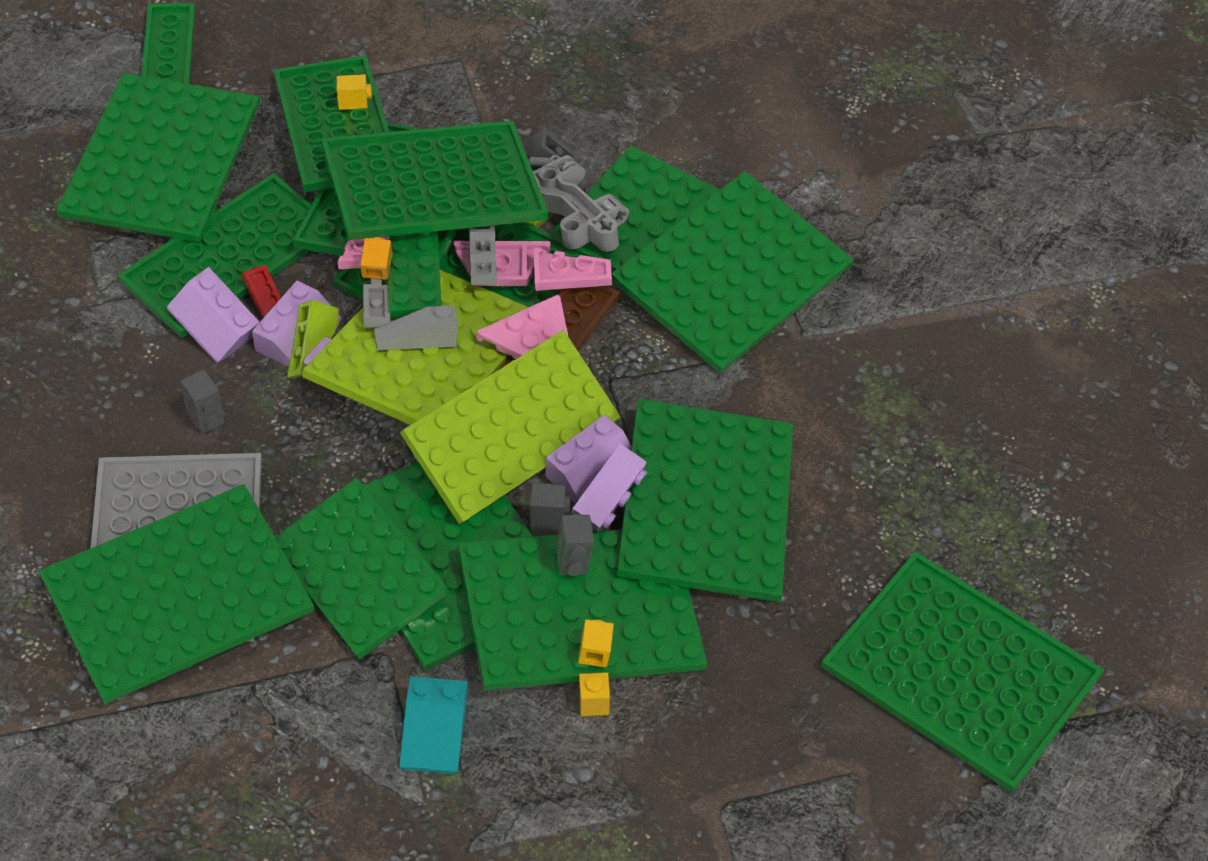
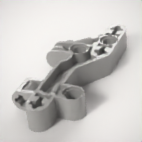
(584, 218)

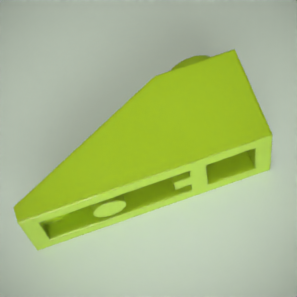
(313, 323)

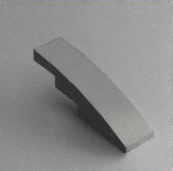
(483, 255)

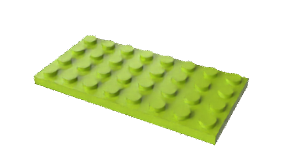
(507, 425)

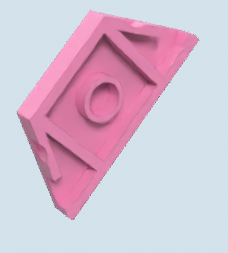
(513, 260)
(526, 328)

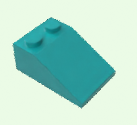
(434, 725)

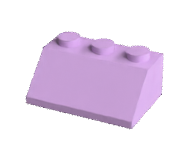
(213, 315)
(276, 330)
(584, 456)
(611, 487)

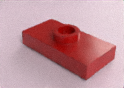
(261, 289)

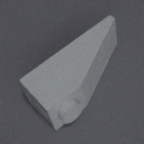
(422, 329)

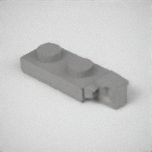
(375, 304)

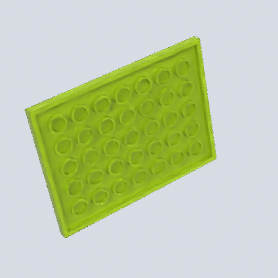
(415, 380)

